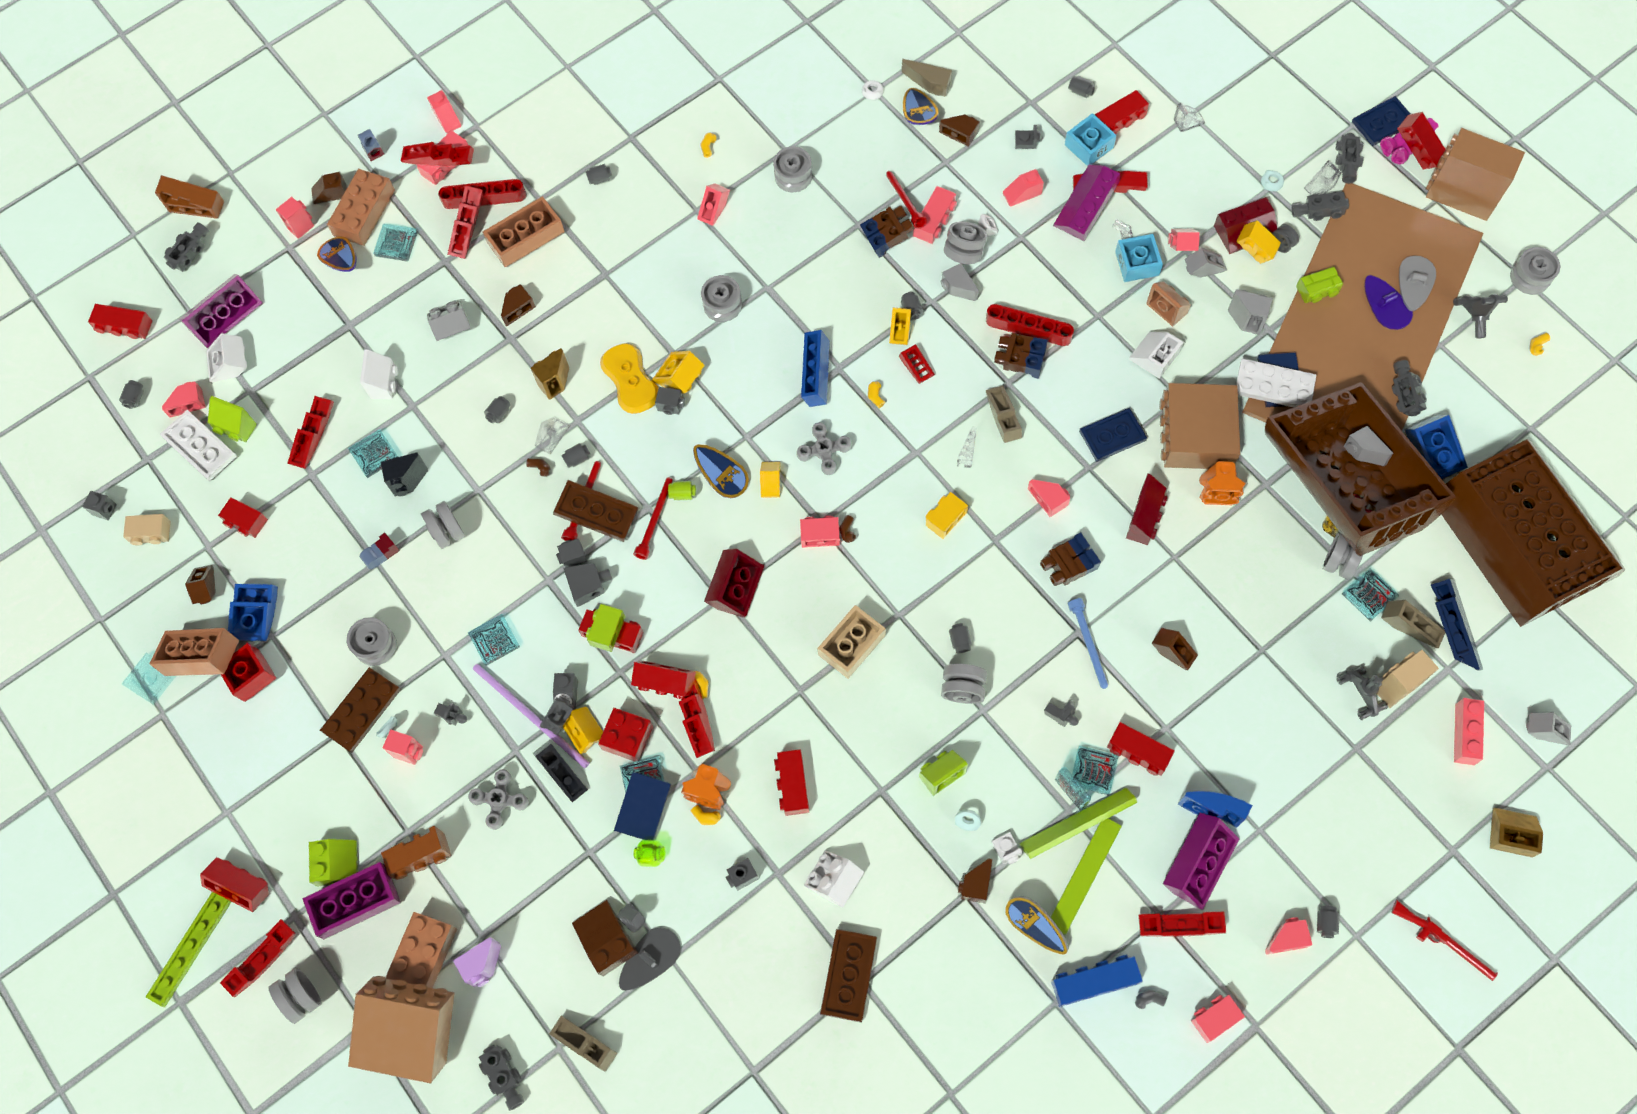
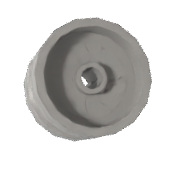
(792, 169)
(965, 242)
(1535, 270)
(721, 298)
(440, 526)
(1341, 554)
(371, 641)
(964, 683)
(294, 995)

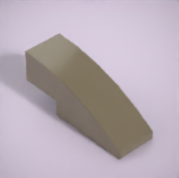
(1004, 414)
(583, 1043)

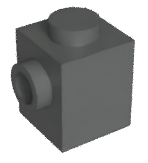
(669, 400)
(99, 505)
(571, 553)
(741, 874)

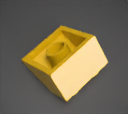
(679, 371)

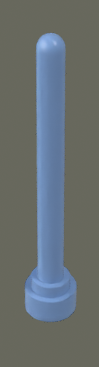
(1077, 607)

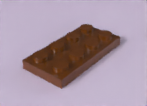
(595, 510)
(360, 710)
(848, 975)

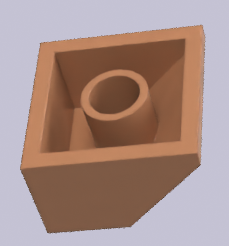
(1167, 303)

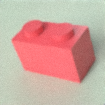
(295, 217)
(1184, 239)
(819, 531)
(403, 747)
(1217, 1018)

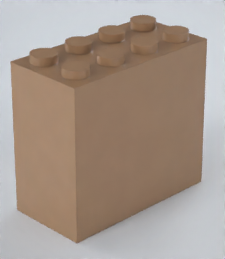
(1474, 174)
(1199, 425)
(401, 1029)

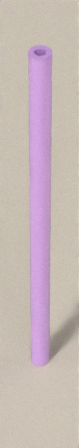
(530, 715)

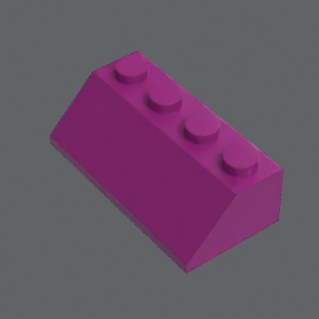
(1087, 201)
(220, 310)
(1201, 860)

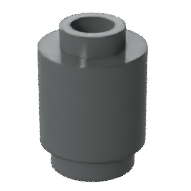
(1081, 86)
(598, 174)
(912, 302)
(131, 394)
(497, 410)
(575, 455)
(960, 638)
(1327, 921)

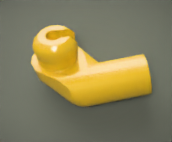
(702, 684)
(705, 818)

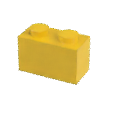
(1258, 242)
(946, 515)

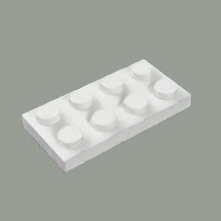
(1274, 383)
(198, 445)

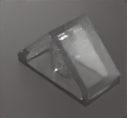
(1187, 117)
(1324, 179)
(551, 433)

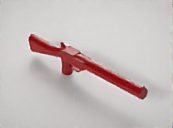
(1431, 928)

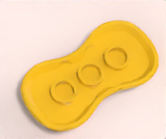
(625, 368)

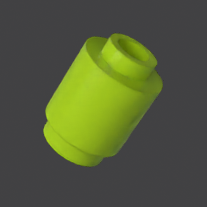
(682, 490)

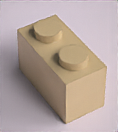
(146, 529)

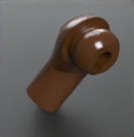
(541, 464)
(844, 529)

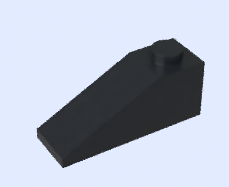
(560, 771)

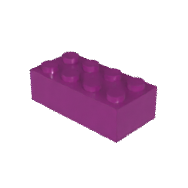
(351, 901)

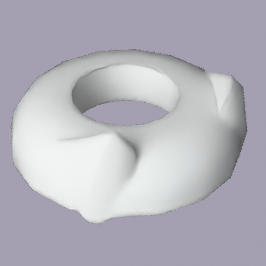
(872, 95)

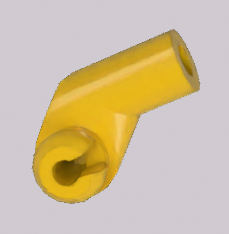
(705, 144)
(1536, 344)
(873, 390)

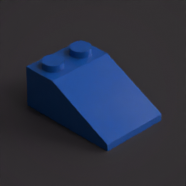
(1438, 445)

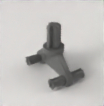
(1480, 309)
(1367, 688)

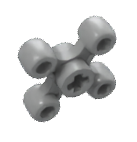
(825, 454)
(490, 798)

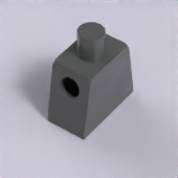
(586, 582)

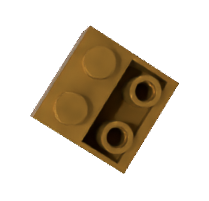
(551, 373)
(1516, 833)

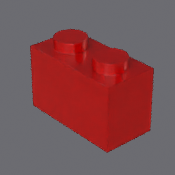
(242, 517)

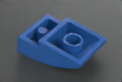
(252, 611)
(1218, 805)

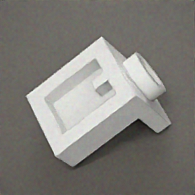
(1007, 849)

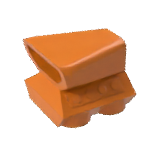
(1221, 484)
(706, 787)

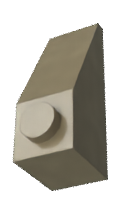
(931, 78)
(1411, 621)

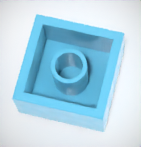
(1090, 140)
(1138, 258)

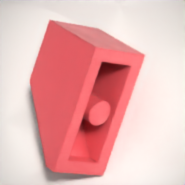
(443, 111)
(1024, 188)
(713, 203)
(183, 398)
(1049, 496)
(1290, 936)

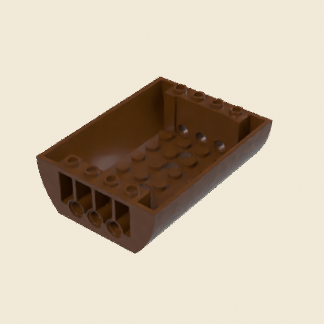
(1401, 495)
(1512, 540)

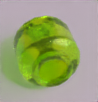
(649, 853)

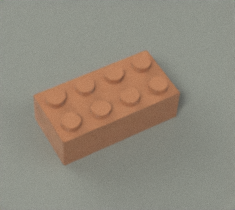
(361, 207)
(523, 231)
(194, 652)
(421, 951)

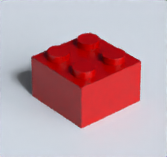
(247, 673)
(625, 734)

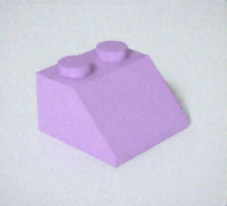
(479, 962)

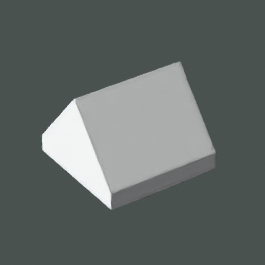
(988, 224)

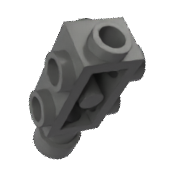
(1349, 157)
(1322, 206)
(186, 248)
(1410, 401)
(501, 1068)

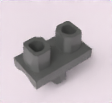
(557, 715)

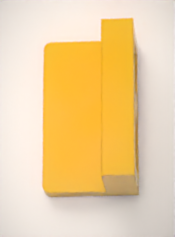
(582, 729)

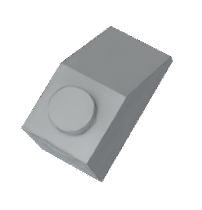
(1205, 263)
(959, 283)
(1368, 447)
(1549, 728)

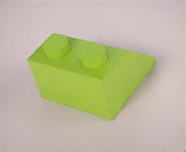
(230, 420)
(943, 771)
(331, 861)

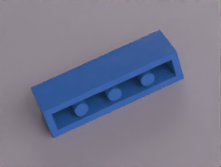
(815, 368)
(1096, 981)

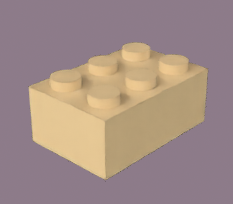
(851, 641)
(1406, 677)

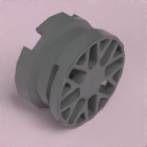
(1287, 237)

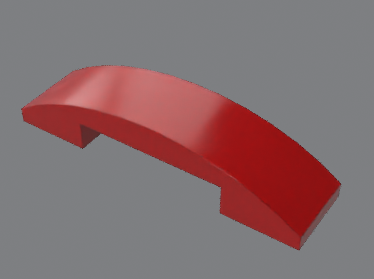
(1182, 924)
(260, 960)

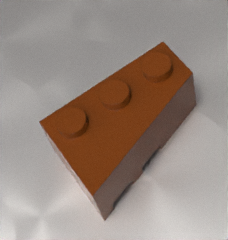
(188, 198)
(416, 854)

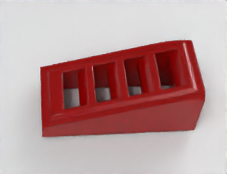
(922, 361)

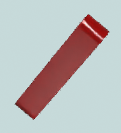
(494, 193)
(1038, 324)

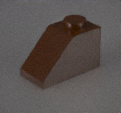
(960, 128)
(328, 188)
(516, 304)
(201, 585)
(1174, 648)
(976, 883)

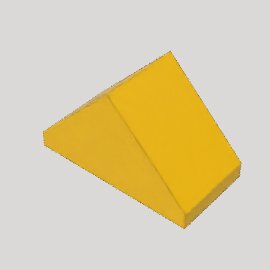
(900, 326)
(770, 479)

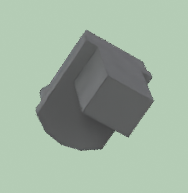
(451, 714)
(1062, 716)
(631, 918)

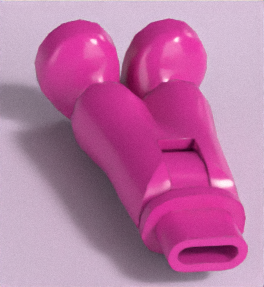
(1398, 146)

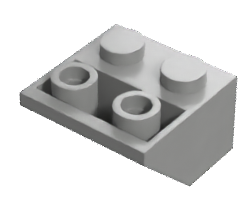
(1249, 310)
(448, 320)

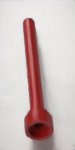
(917, 218)
(570, 532)
(642, 550)

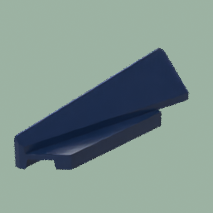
(1456, 623)

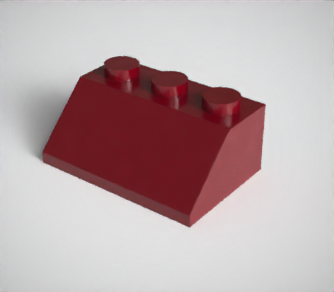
(1231, 222)
(1147, 511)
(734, 583)

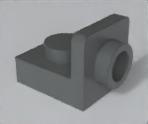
(1027, 138)

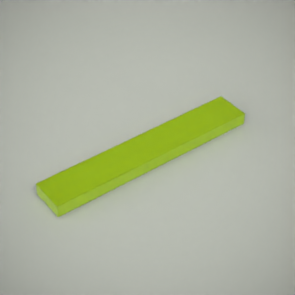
(1078, 823)
(1085, 874)
(188, 949)

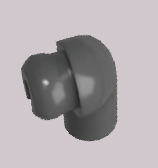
(1149, 996)

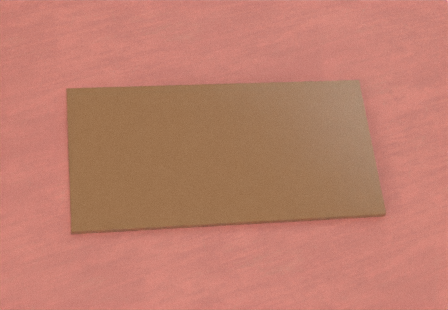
(1340, 333)

